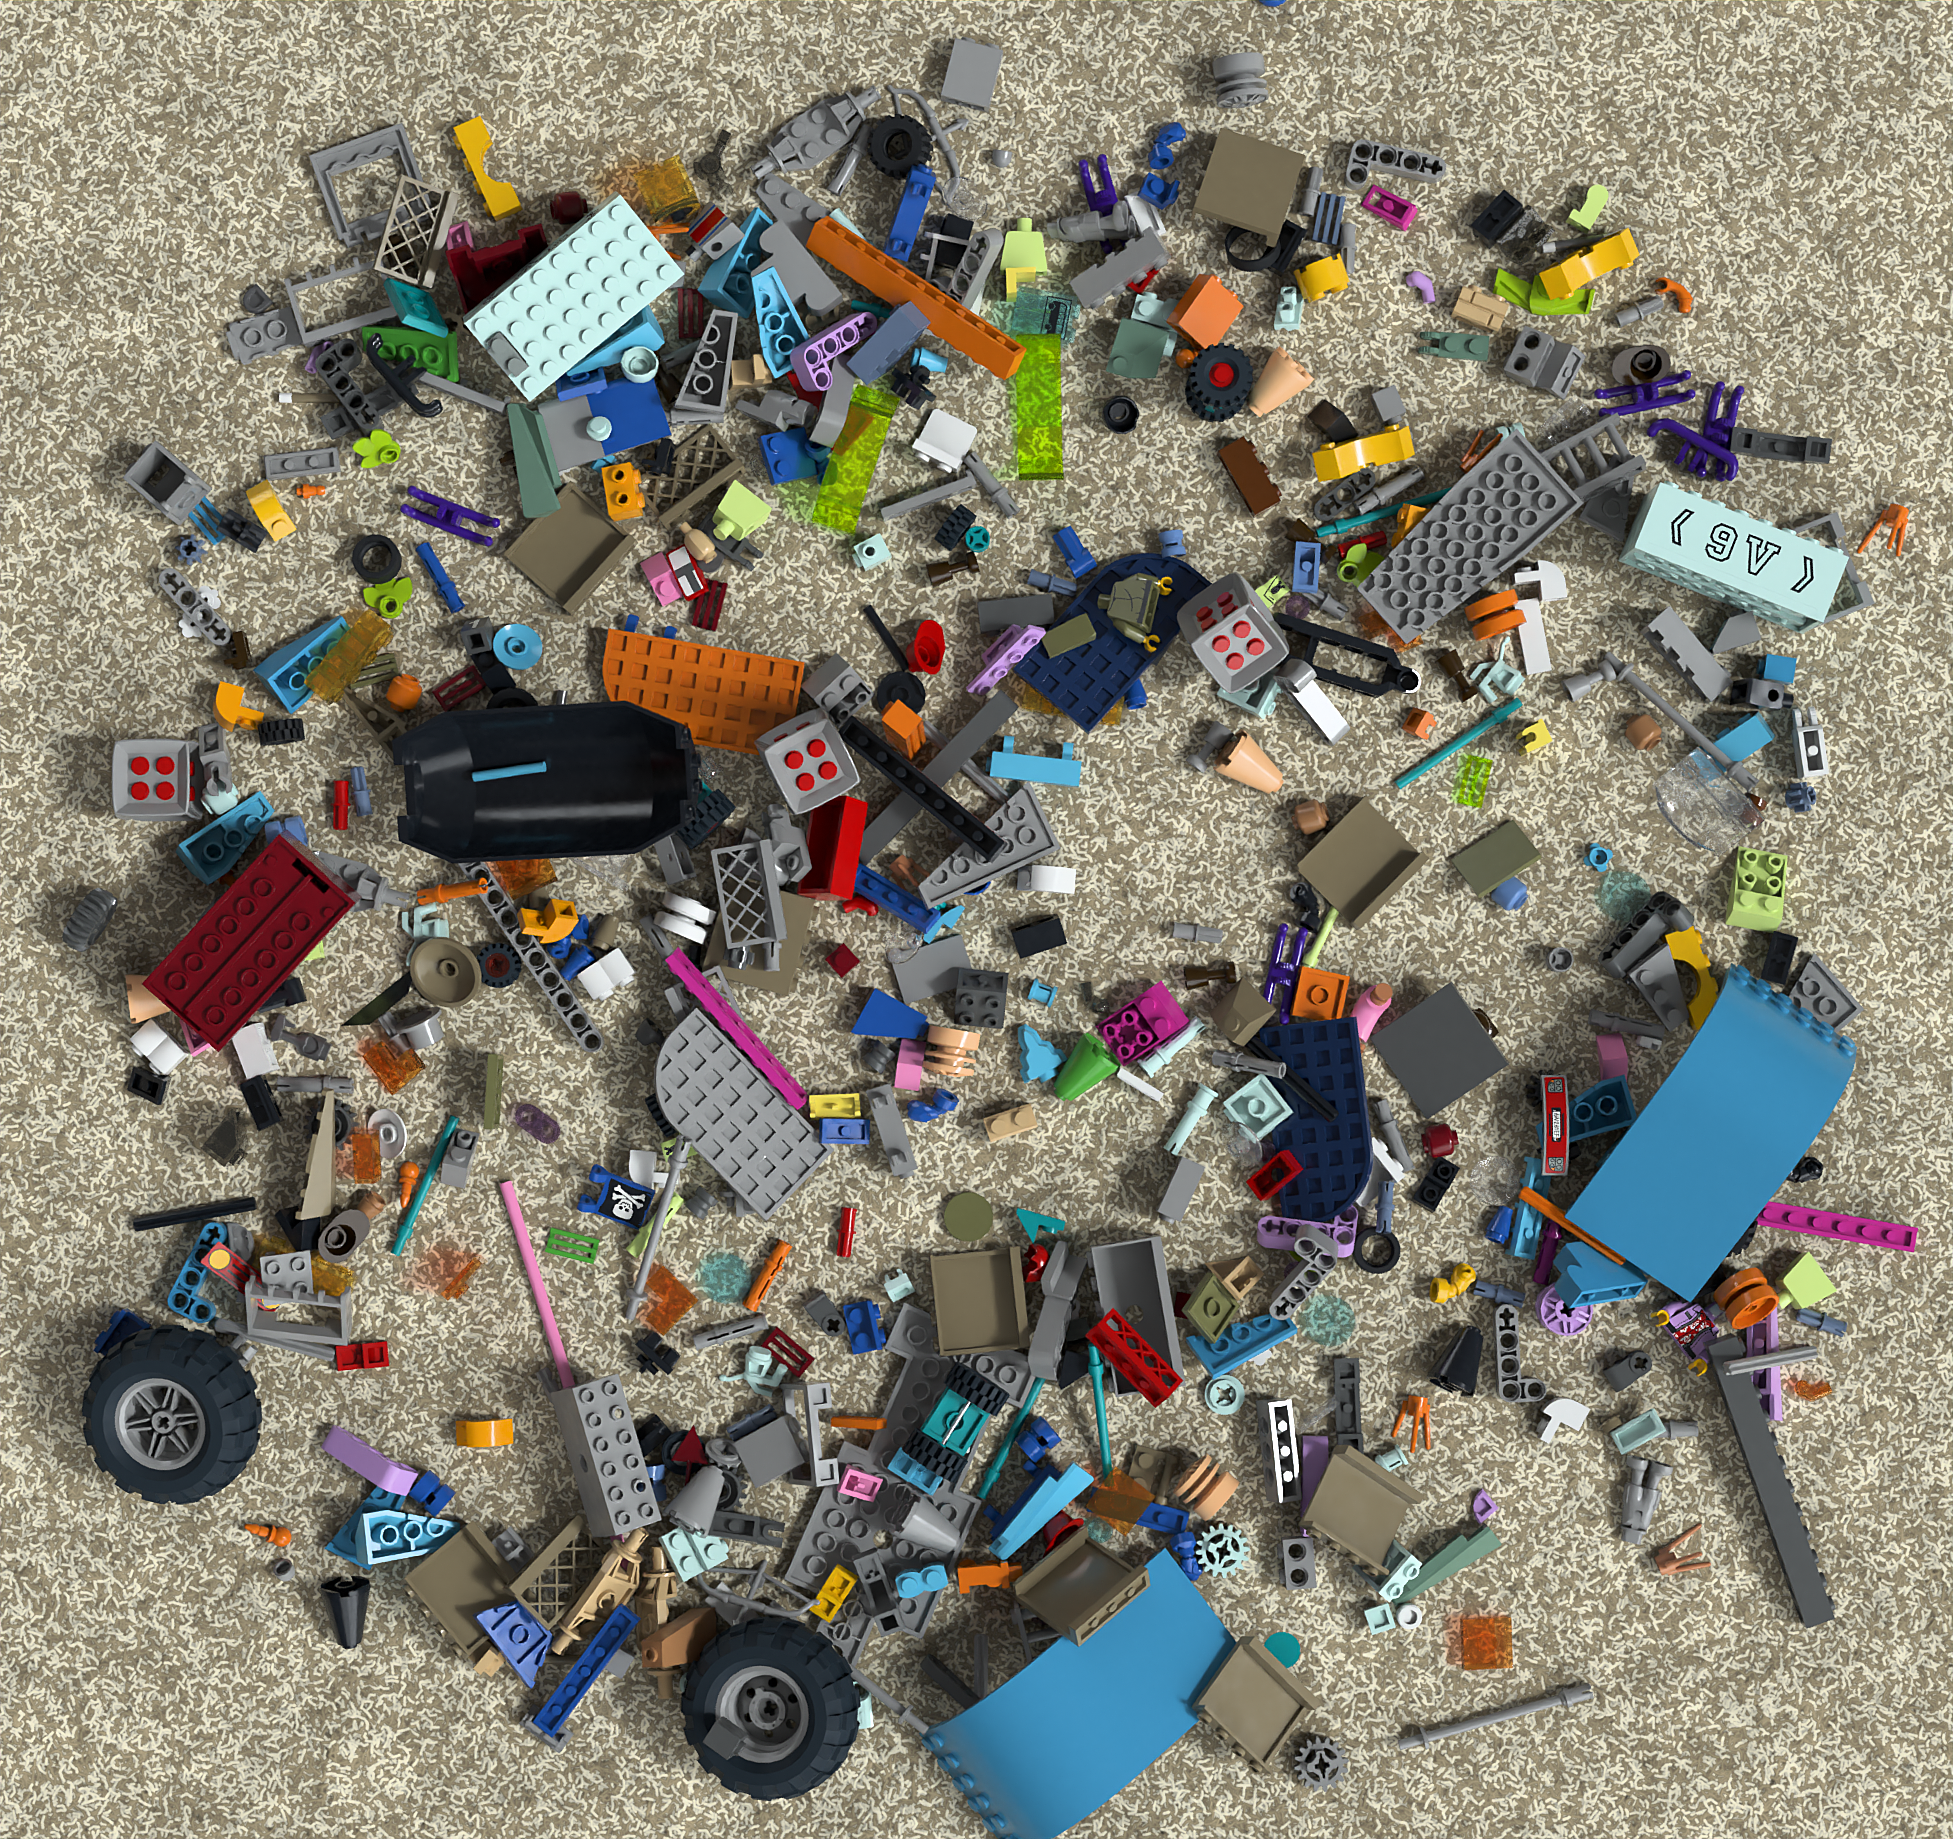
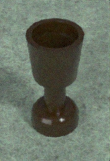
(668, 383)
(1303, 533)
(943, 572)
(1452, 666)
(1199, 976)

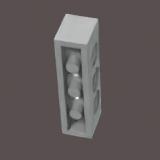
(1278, 1450)

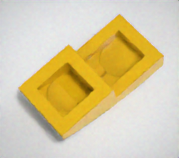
(834, 1592)

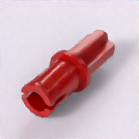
(1372, 541)
(340, 805)
(846, 1232)

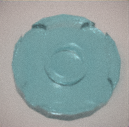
(1616, 895)
(726, 1278)
(1323, 1315)

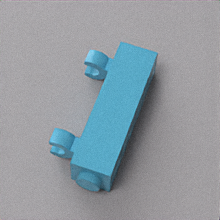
(1034, 768)

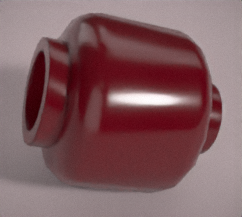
(568, 207)
(1439, 1140)

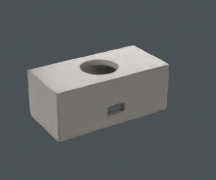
(671, 860)

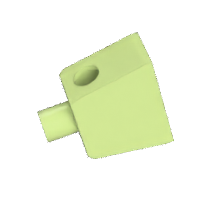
(1024, 249)
(739, 513)
(1803, 1283)

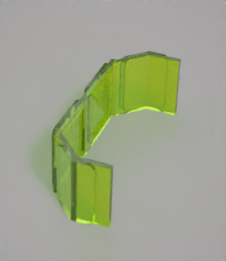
(1039, 408)
(854, 459)

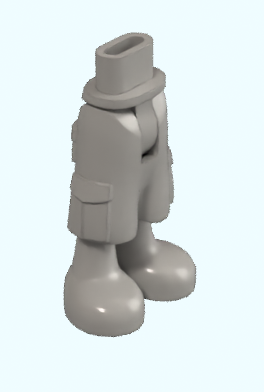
(1095, 227)
(1639, 1500)

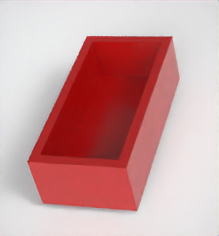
(834, 849)

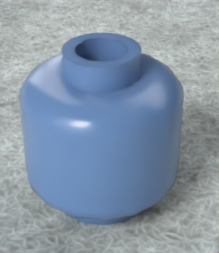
(1510, 894)

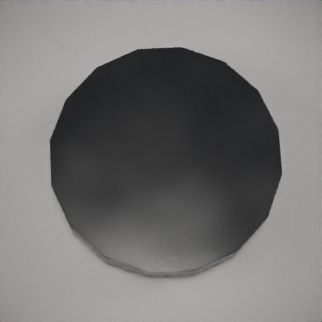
(904, 687)

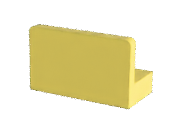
(1014, 275)

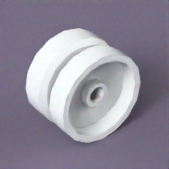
(684, 917)

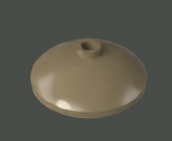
(436, 978)

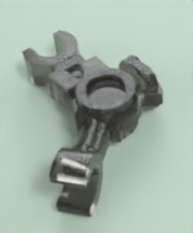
(712, 167)

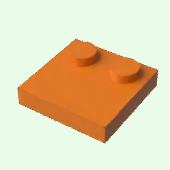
(1319, 994)

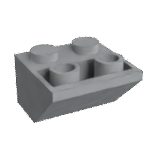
(837, 689)

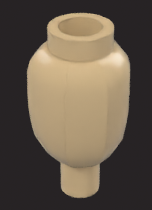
(698, 543)

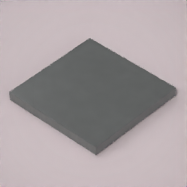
(1439, 1050)

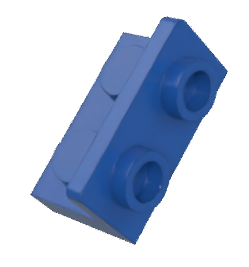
(863, 1326)

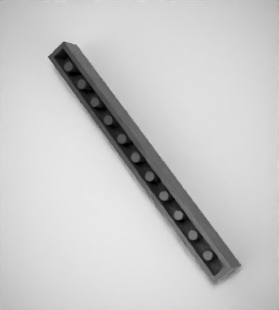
(1770, 1484)

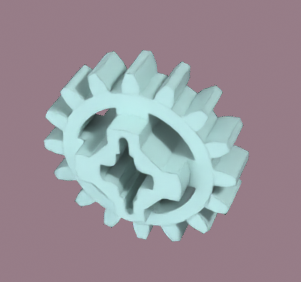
(1207, 1544)

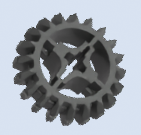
(89, 919)

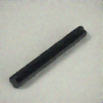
(1294, 1081)
(194, 1214)

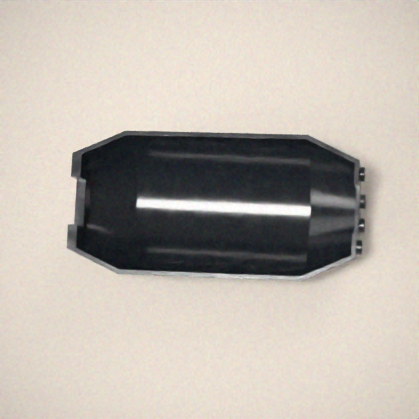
(608, 787)

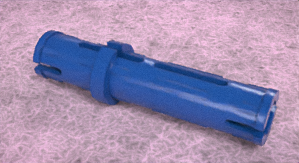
(444, 585)

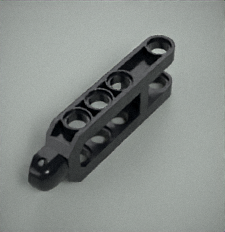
(1395, 676)

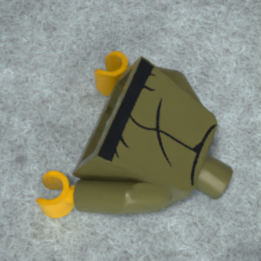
(1134, 606)

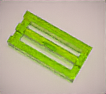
(1469, 802)

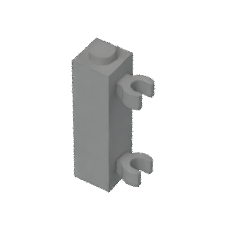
(892, 1131)

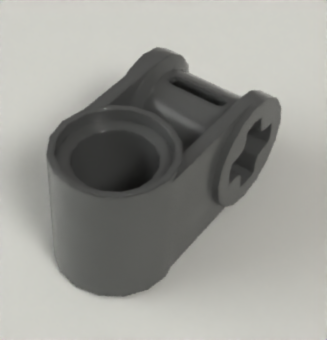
(823, 1310)
(1624, 1372)

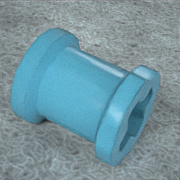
(1042, 993)

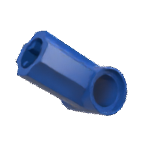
(1075, 555)

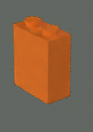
(1205, 312)

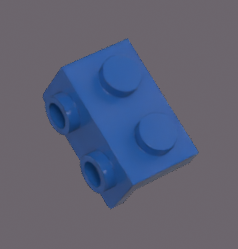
(123, 1325)

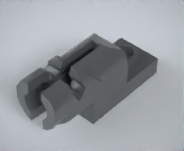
(746, 1529)

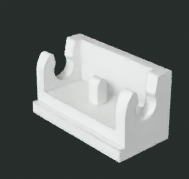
(255, 1051)

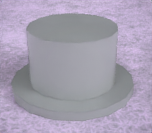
(421, 1028)

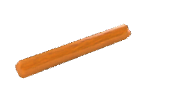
(1557, 1215)

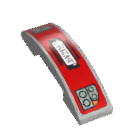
(1555, 1125)

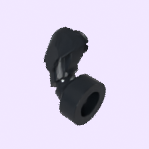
(1304, 897)
(1806, 1170)

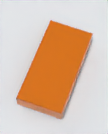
(858, 1422)

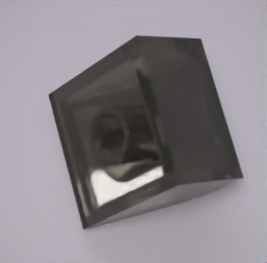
(229, 1140)

